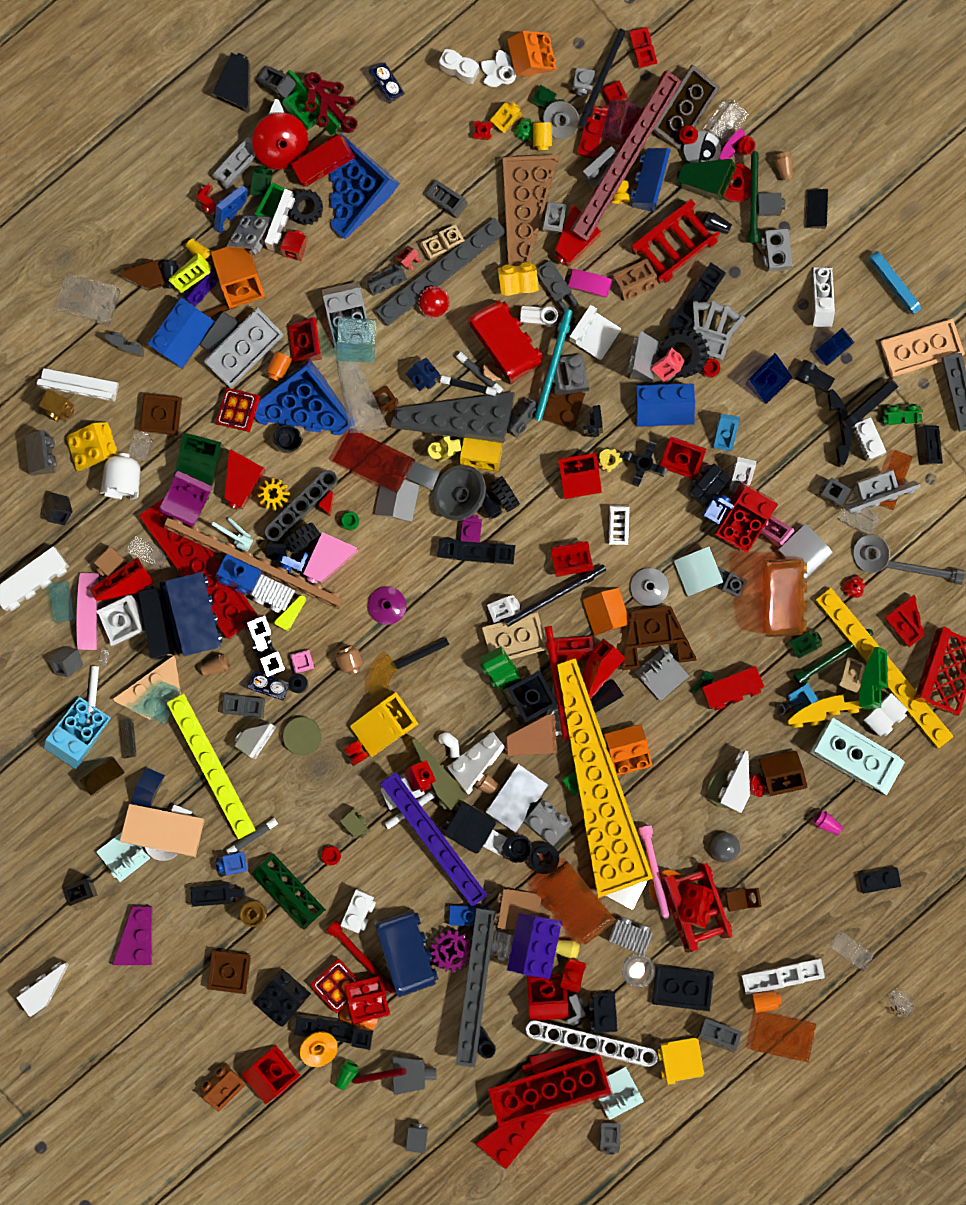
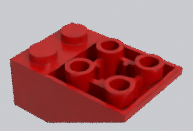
(747, 518)

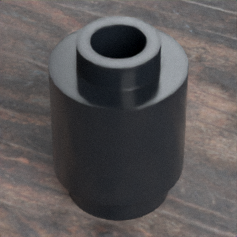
(304, 683)

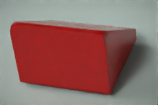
(327, 503)

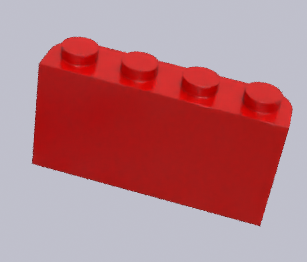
(505, 341)

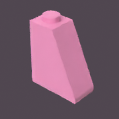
(328, 558)

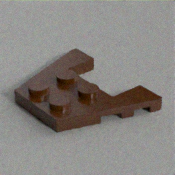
(655, 628)

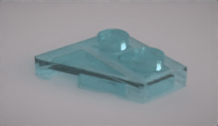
(155, 703)

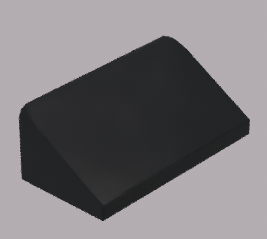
(817, 208)
(929, 445)
(605, 696)

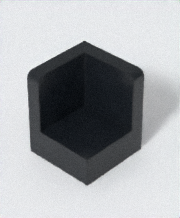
(58, 509)

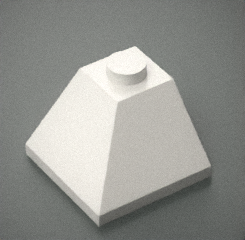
(254, 739)

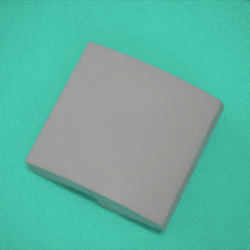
(806, 545)

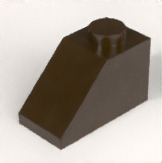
(102, 776)

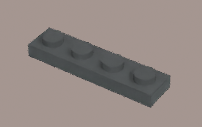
(956, 381)

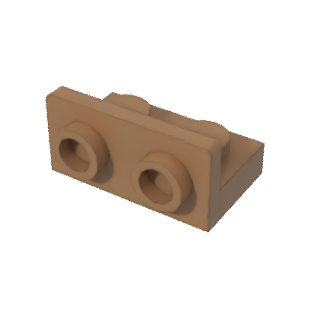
(636, 279)

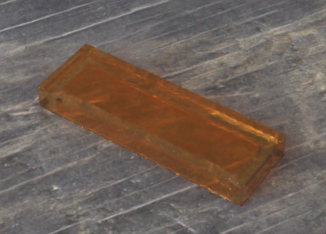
(900, 464)

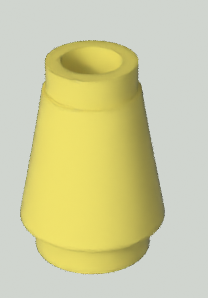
(568, 948)

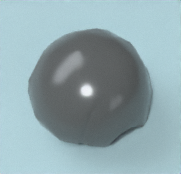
(724, 847)

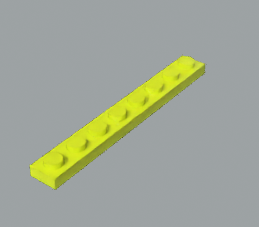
(211, 766)

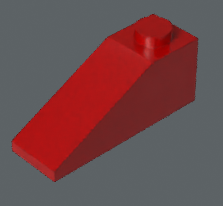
(125, 581)

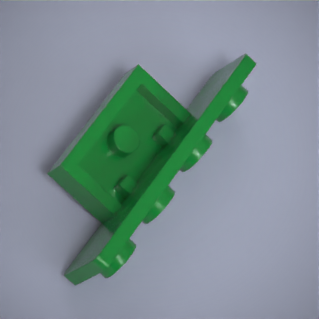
(296, 102)

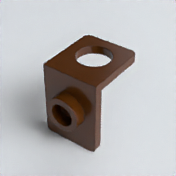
(391, 405)
(742, 899)

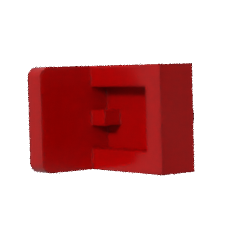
(207, 204)

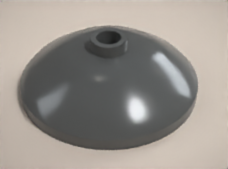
(452, 489)

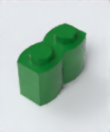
(500, 668)

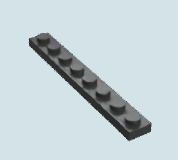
(441, 271)
(475, 988)

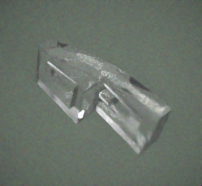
(851, 950)

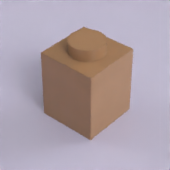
(109, 562)

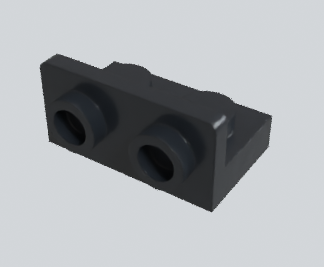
(596, 423)

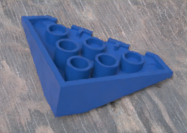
(358, 190)
(304, 401)

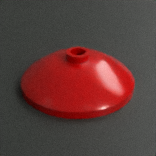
(271, 132)

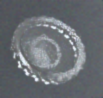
(638, 970)

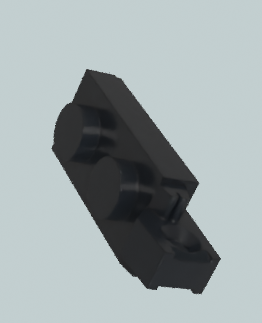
(215, 895)

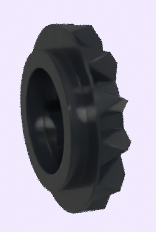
(553, 858)

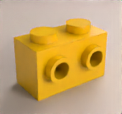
(481, 454)

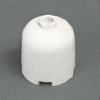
(121, 477)

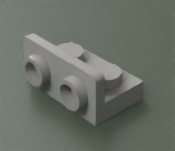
(594, 172)

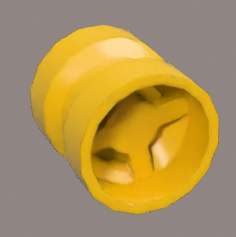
(621, 195)

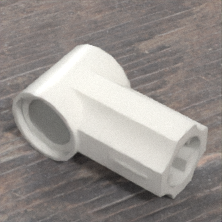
(536, 315)

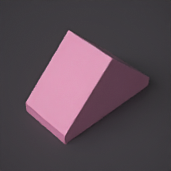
(777, 531)

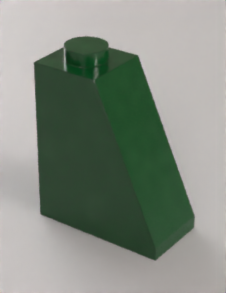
(707, 177)

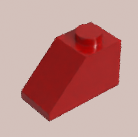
(294, 245)

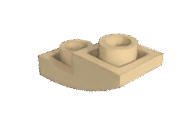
(442, 243)

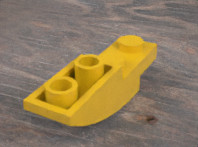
(816, 712)

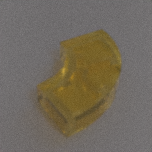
(380, 680)

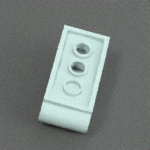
(874, 764)

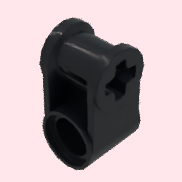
(485, 1039)

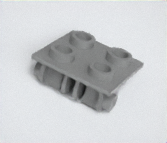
(251, 233)
(662, 674)

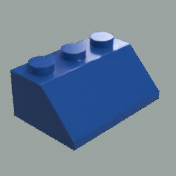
(650, 178)
(181, 333)
(665, 405)

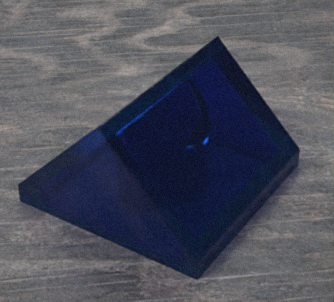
(769, 379)

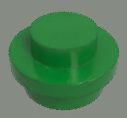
(349, 520)

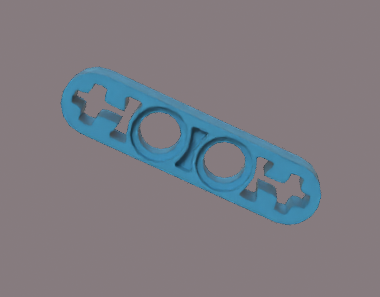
(894, 282)

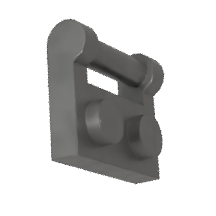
(575, 374)

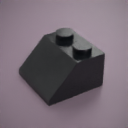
(529, 697)

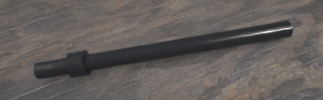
(587, 109)
(586, 577)

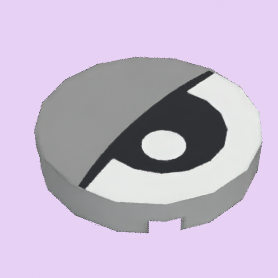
(704, 149)

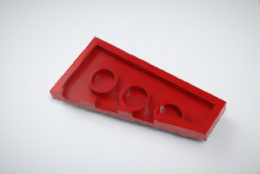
(508, 1141)

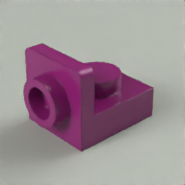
(471, 529)

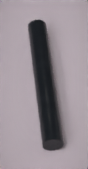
(422, 653)

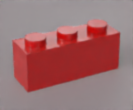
(322, 160)
(733, 688)

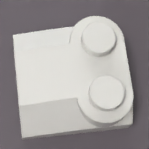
(122, 620)

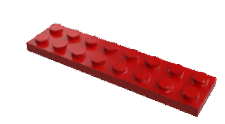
(193, 558)

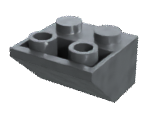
(39, 453)

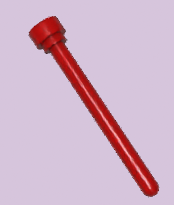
(336, 930)

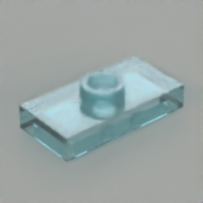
(61, 602)

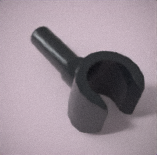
(786, 707)

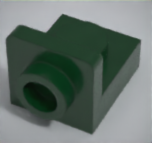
(261, 180)
(806, 643)

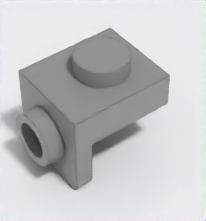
(577, 1004)

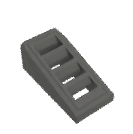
(277, 82)
(461, 202)

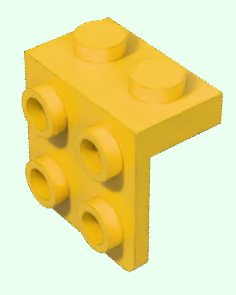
(91, 445)
(680, 1060)

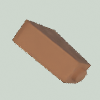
(534, 738)

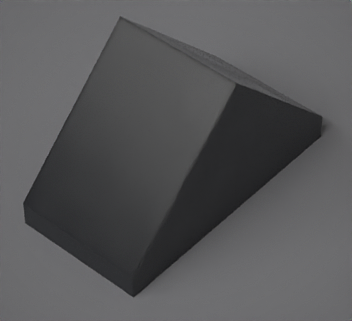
(80, 891)

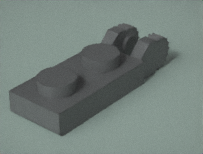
(555, 284)

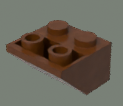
(783, 773)

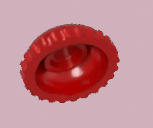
(434, 302)

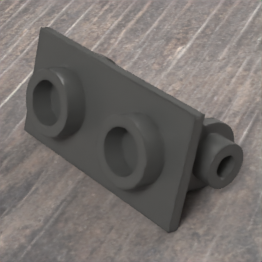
(394, 276)
(527, 412)

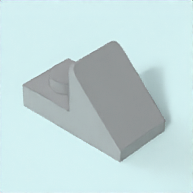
(554, 218)

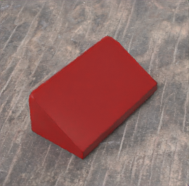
(574, 648)

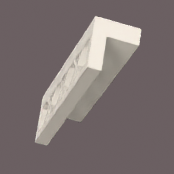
(78, 385)

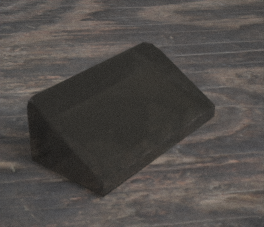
(127, 738)

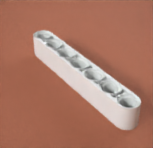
(600, 1043)

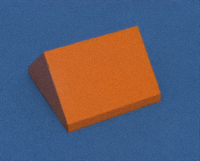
(606, 611)

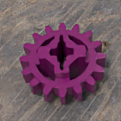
(442, 948)

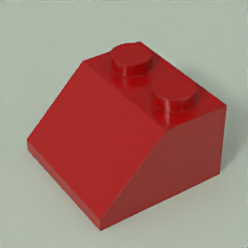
(546, 998)
(270, 1075)

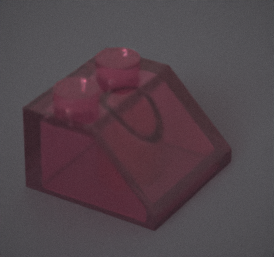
(619, 120)

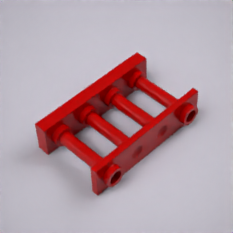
(672, 223)
(688, 939)

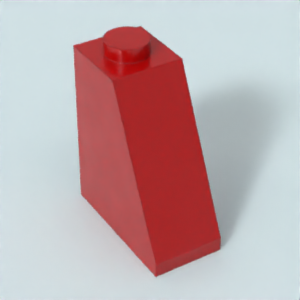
(570, 245)
(241, 479)

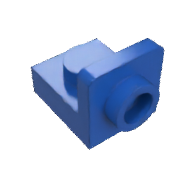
(231, 864)

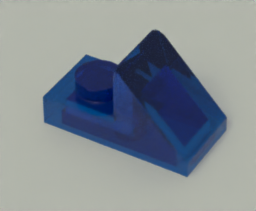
(834, 346)

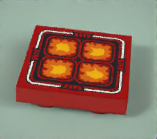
(238, 410)
(331, 985)

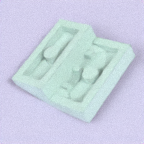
(698, 571)

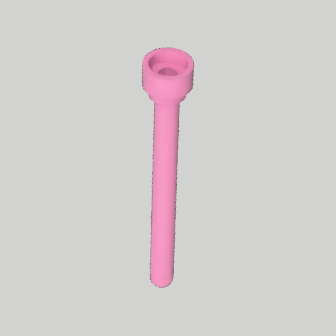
(646, 835)

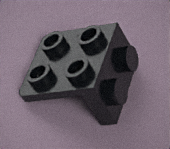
(469, 827)
(282, 998)

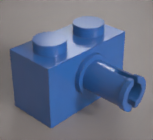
(237, 574)

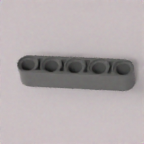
(297, 515)

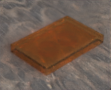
(783, 1036)

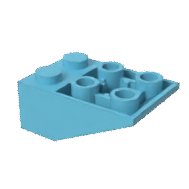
(73, 736)

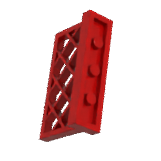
(932, 667)

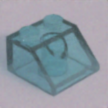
(356, 340)

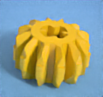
(276, 501)

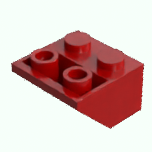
(579, 476)

